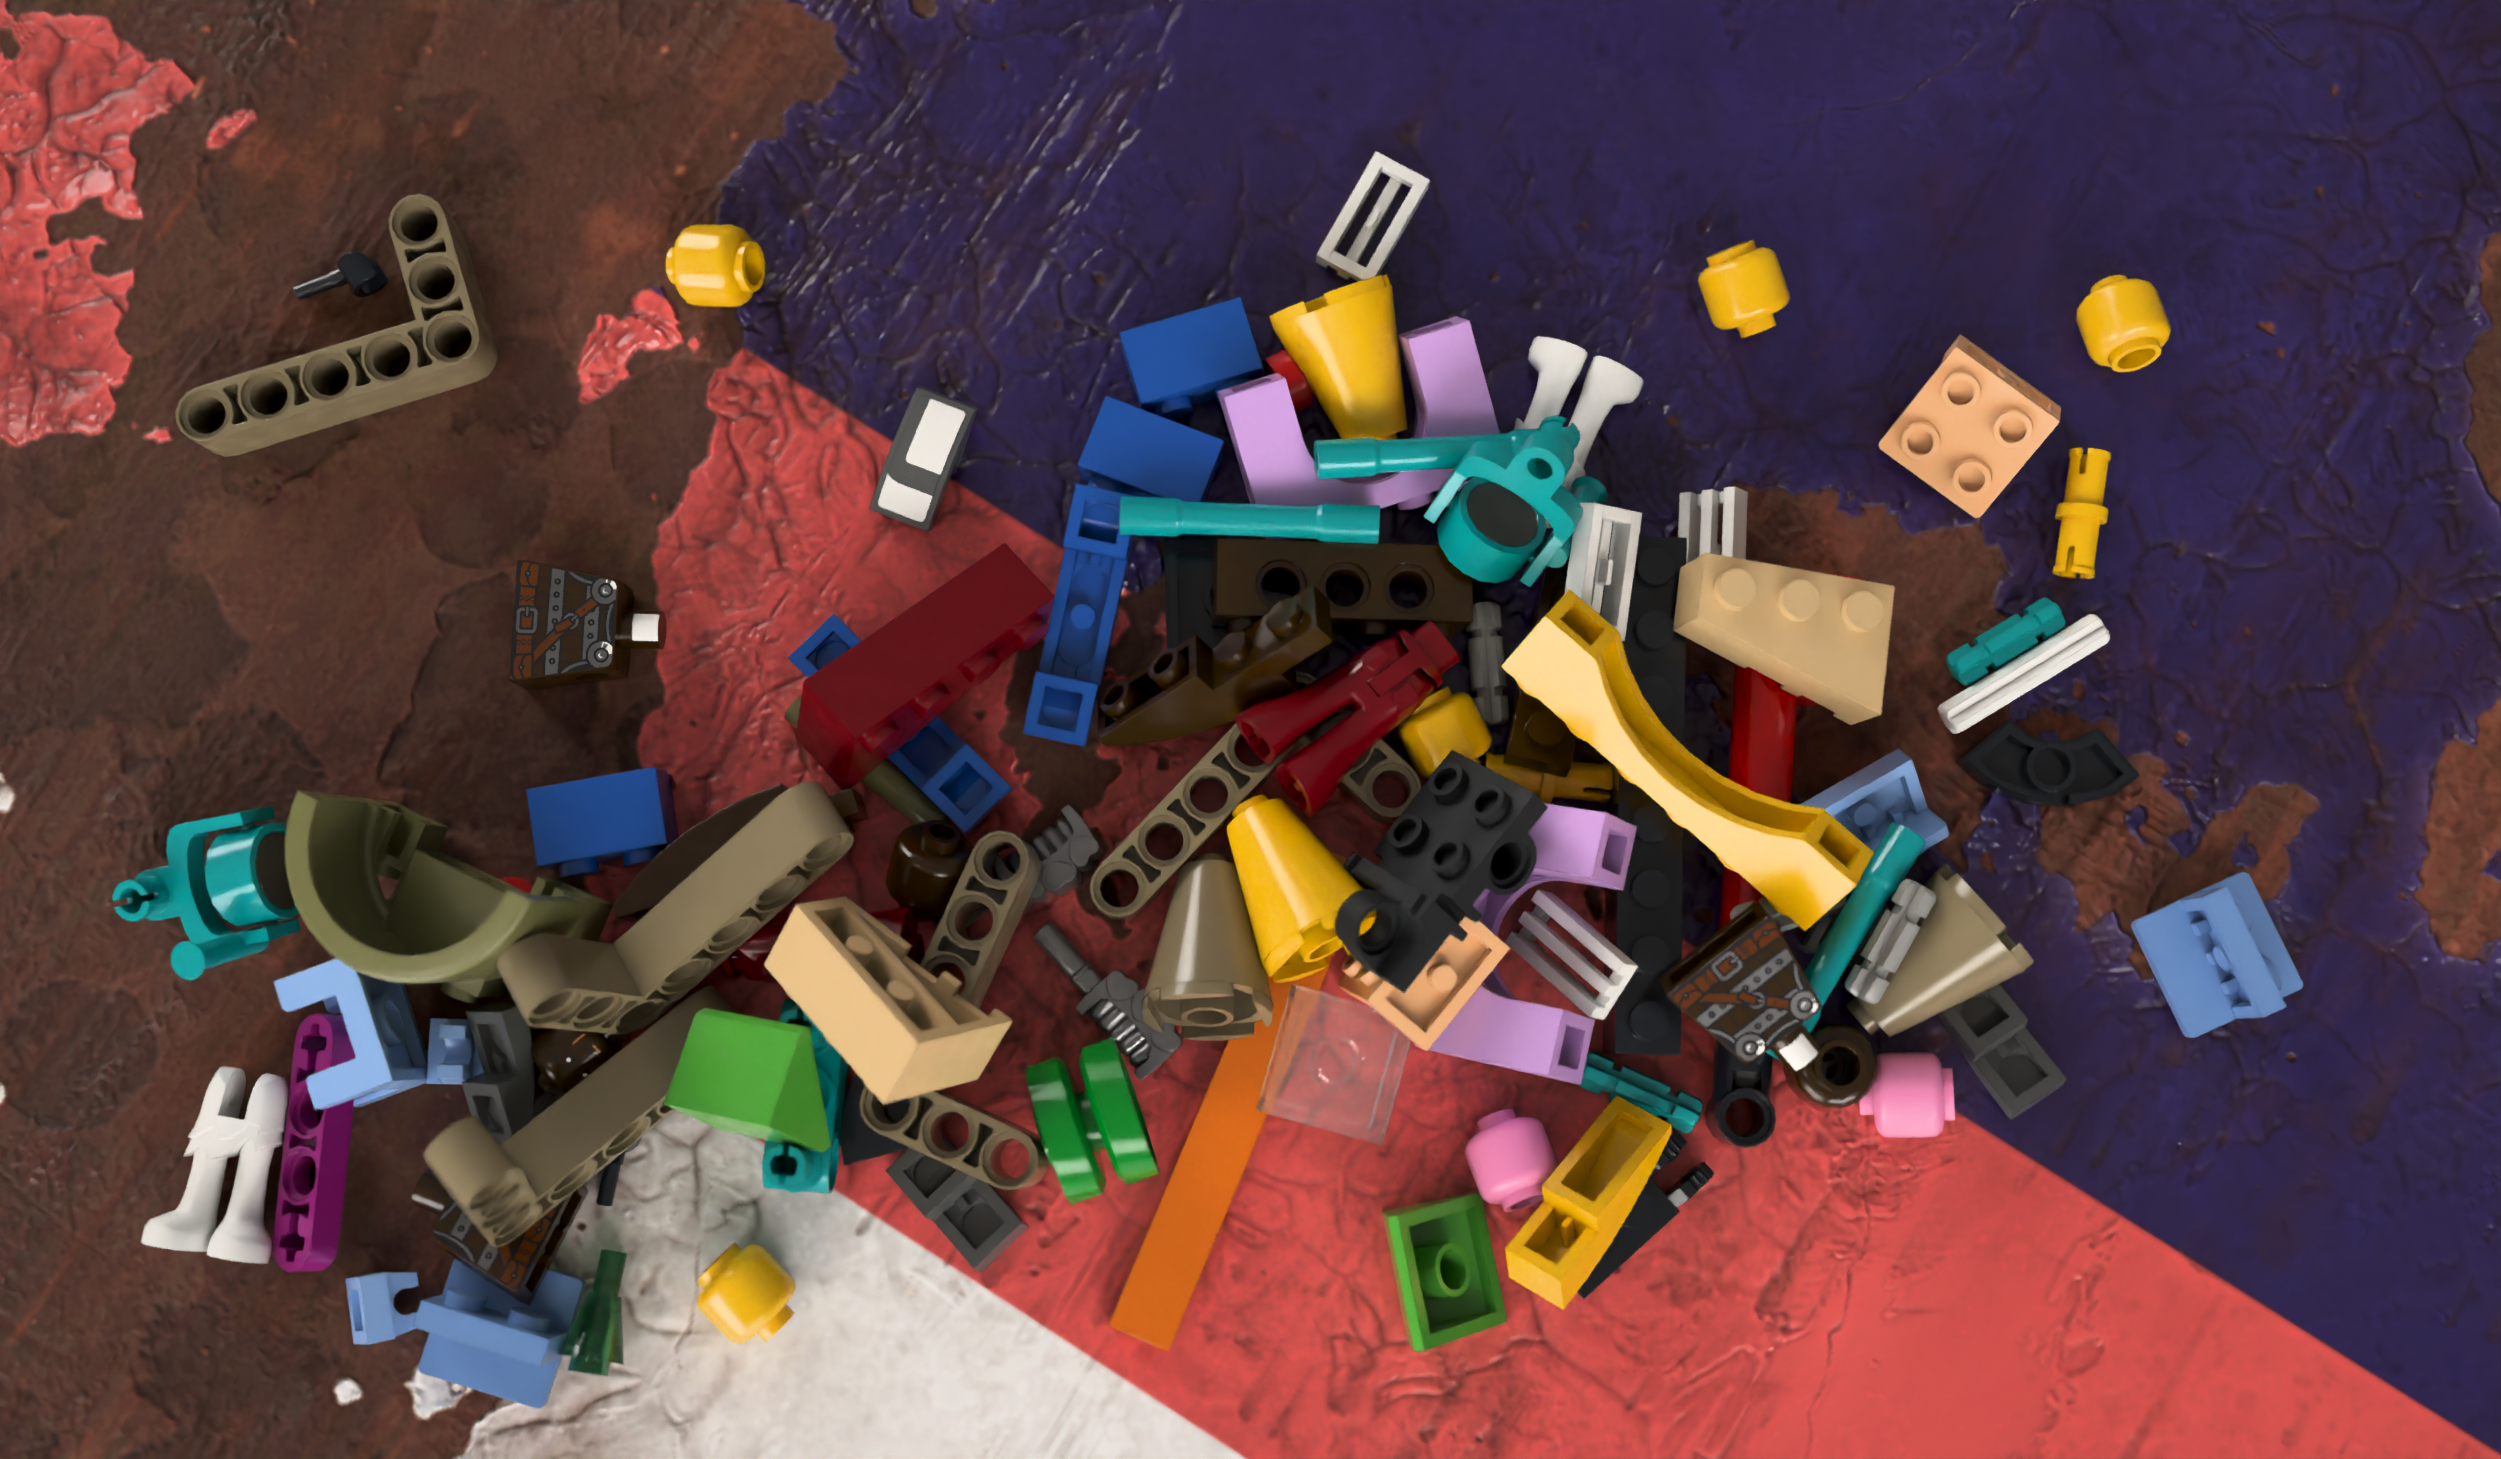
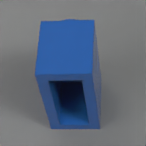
(1190, 358)
(1149, 455)
(602, 821)

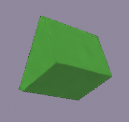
(751, 1079)
(1444, 1270)

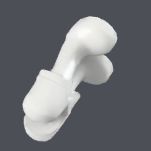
(1604, 386)
(213, 1140)

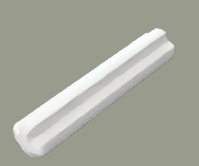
(2023, 673)

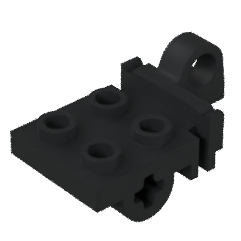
(1436, 860)

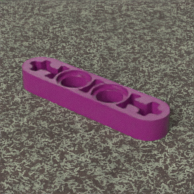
(306, 1218)

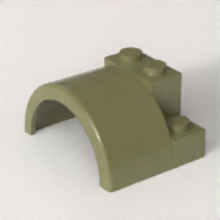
(444, 915)

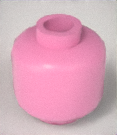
(1910, 1095)
(1510, 1159)

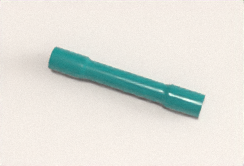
(1370, 456)
(1176, 517)
(1878, 882)

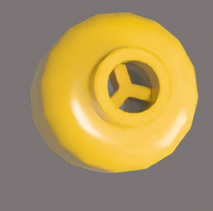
(715, 265)
(1744, 288)
(2123, 323)
(1443, 725)
(746, 1293)

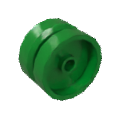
(1082, 1123)

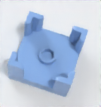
(379, 1027)

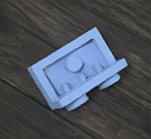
(1877, 797)

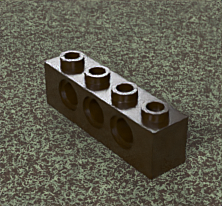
(1442, 589)

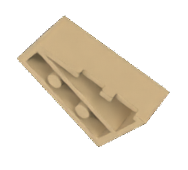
(1793, 625)
(878, 1005)

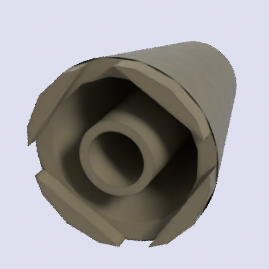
(1207, 958)
(1952, 959)

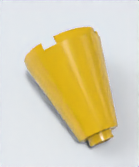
(1350, 356)
(1289, 888)

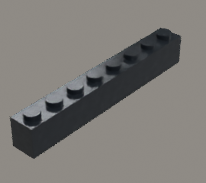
(1647, 914)

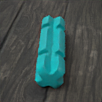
(2005, 641)
(1642, 1090)

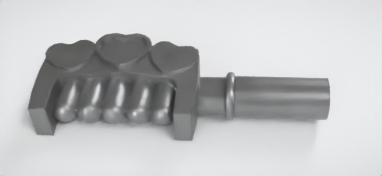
(1062, 856)
(1112, 1002)

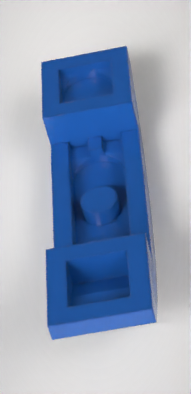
(1080, 619)
(933, 757)

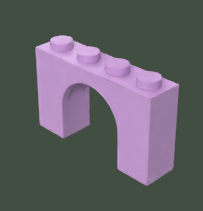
(1448, 402)
(1524, 1035)

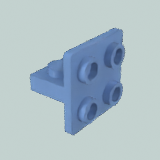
(2217, 956)
(493, 1340)

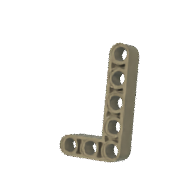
(365, 358)
(1240, 784)
(688, 933)
(979, 962)
(553, 1155)

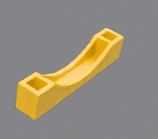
(1781, 848)

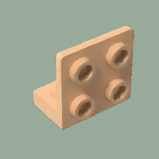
(1970, 427)
(1437, 991)

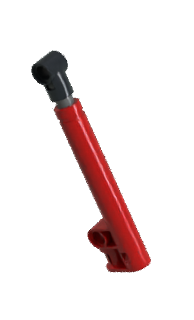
(1764, 764)

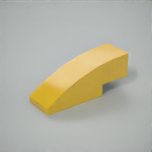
(1587, 1202)

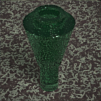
(597, 1330)

